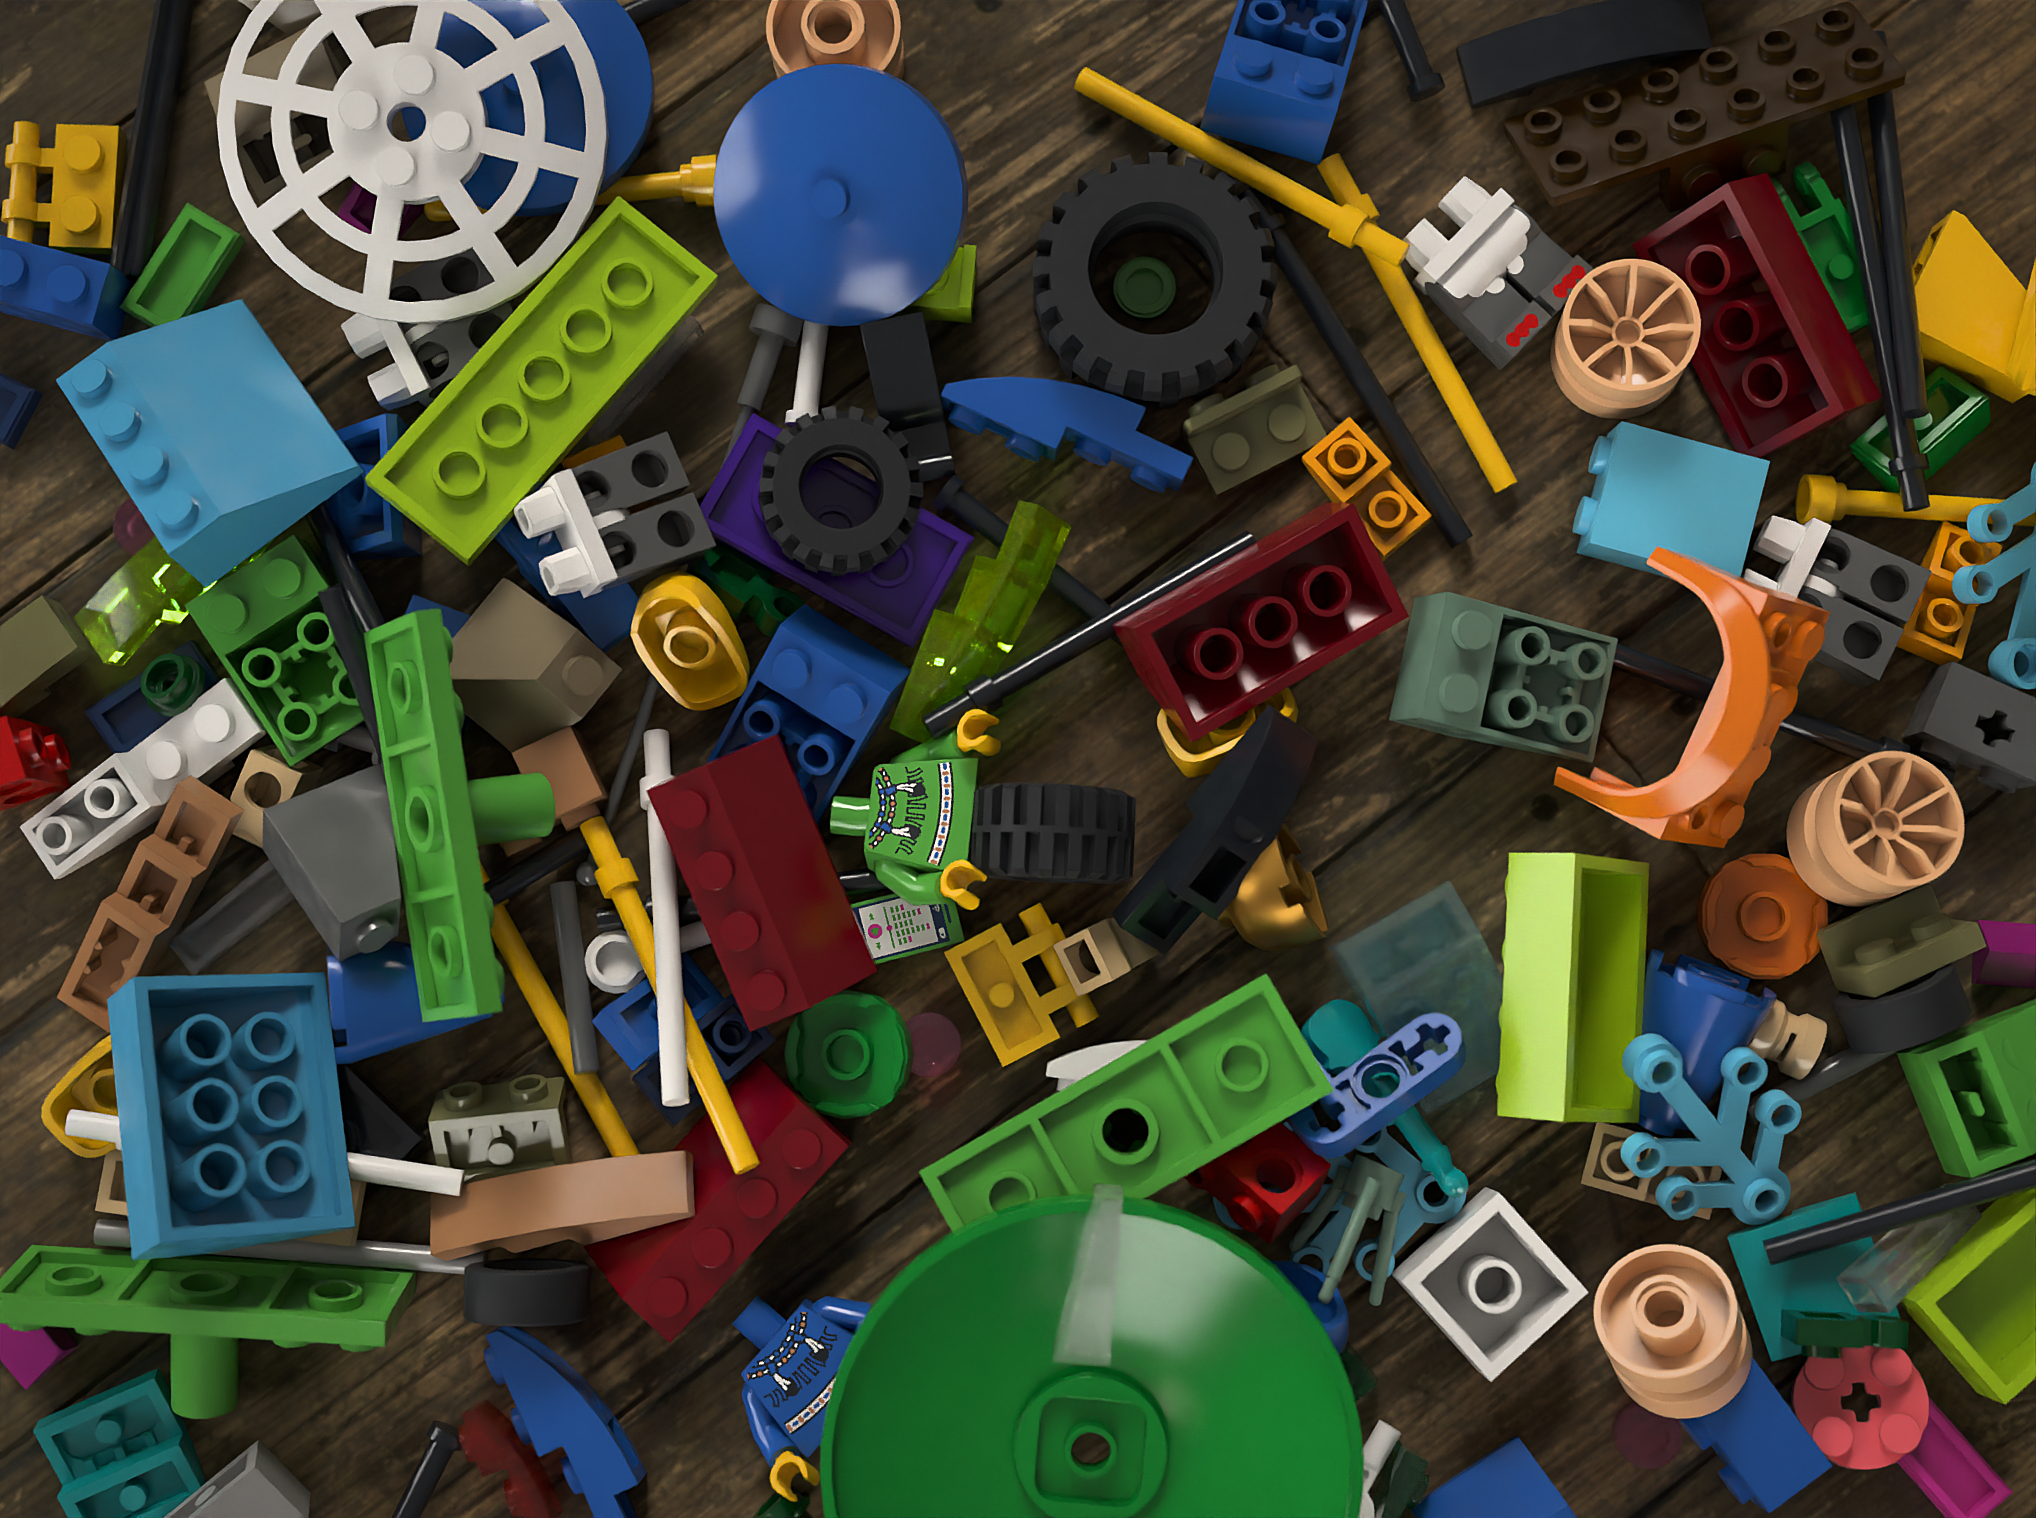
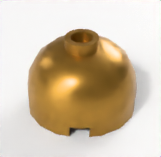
(1277, 901)

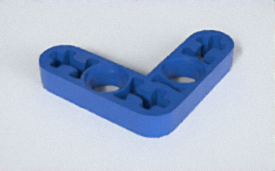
(1365, 1115)

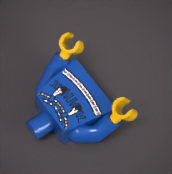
(793, 1379)

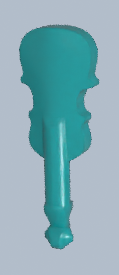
(1340, 1037)

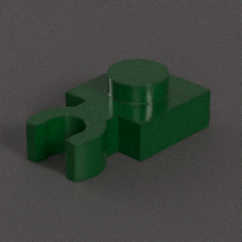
(746, 588)
(1826, 1333)

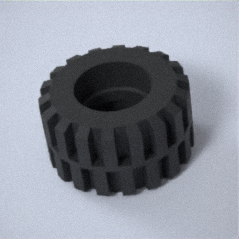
(854, 438)
(1053, 833)

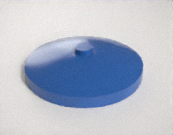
(624, 77)
(840, 194)

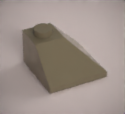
(525, 669)

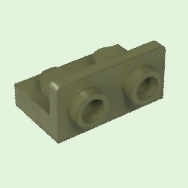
(1251, 430)
(1895, 943)
(500, 1127)

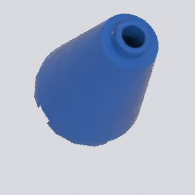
(379, 1003)
(1704, 1017)

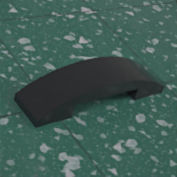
(1579, 44)

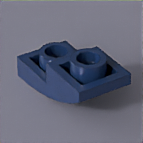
(730, 1047)

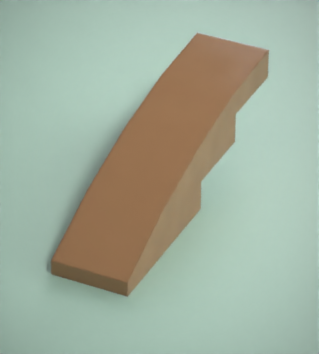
(152, 899)
(562, 1203)

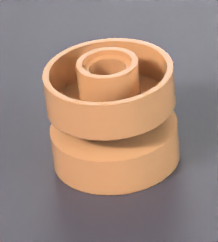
(834, 33)
(1625, 338)
(1875, 829)
(1673, 1331)

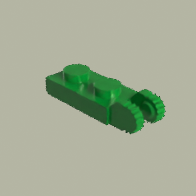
(1829, 243)

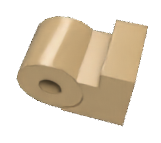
(267, 782)
(1113, 952)

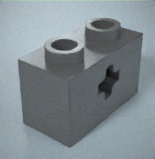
(1947, 732)

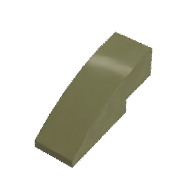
(35, 652)

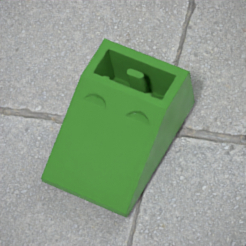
(281, 647)
(1978, 1091)

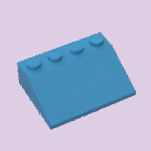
(209, 435)
(228, 1112)

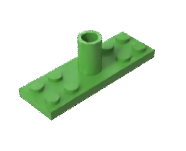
(444, 816)
(1195, 1085)
(205, 1308)

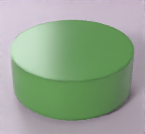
(1144, 289)

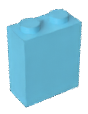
(1670, 496)

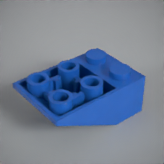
(1283, 74)
(822, 698)

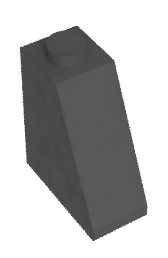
(340, 860)

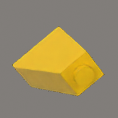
(1967, 306)

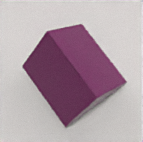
(2008, 955)

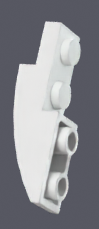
(136, 785)

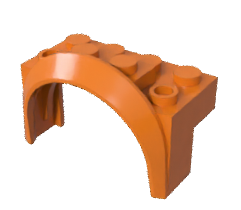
(1766, 651)

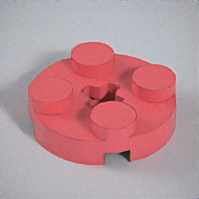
(1890, 1428)

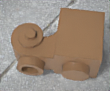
(573, 779)

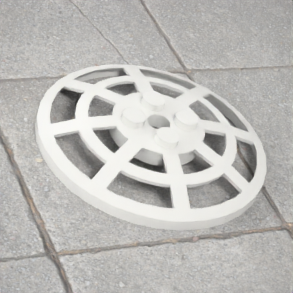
(418, 170)

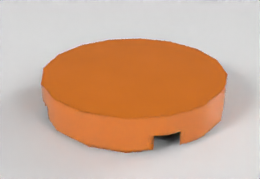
(1760, 917)

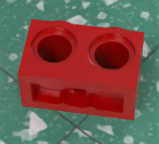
(30, 762)
(1268, 1157)

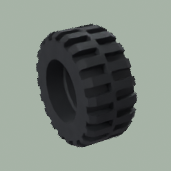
(1168, 202)

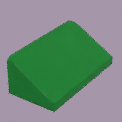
(1953, 420)

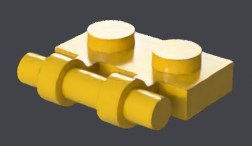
(85, 186)
(1003, 993)

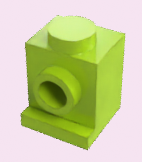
(954, 293)

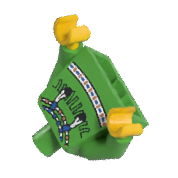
(923, 816)

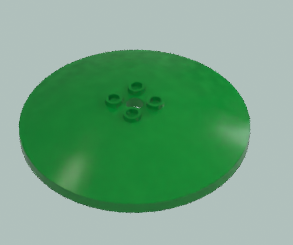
(1210, 1402)

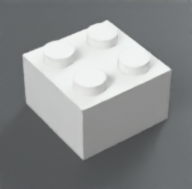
(1489, 1283)

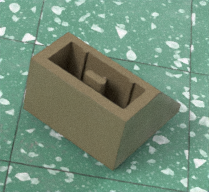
(254, 120)

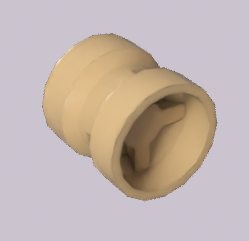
(1790, 1040)

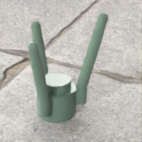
(1369, 1191)

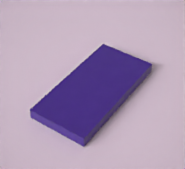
(890, 597)

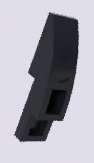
(1232, 824)

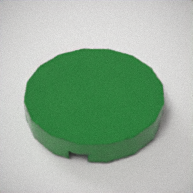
(849, 1054)

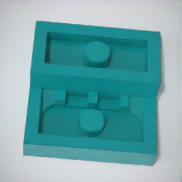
(1800, 1283)
(122, 1452)

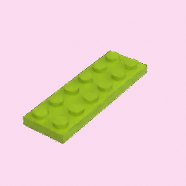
(542, 380)

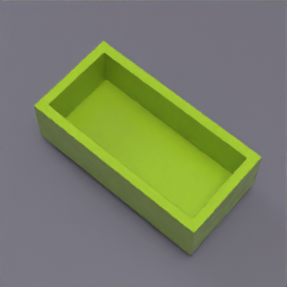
(1571, 986)
(1983, 1300)

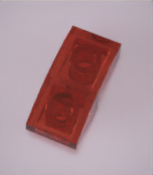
(496, 1446)

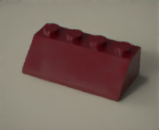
(1768, 330)
(1262, 619)
(763, 881)
(682, 1264)

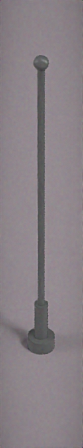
(774, 330)

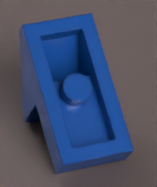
(632, 1019)

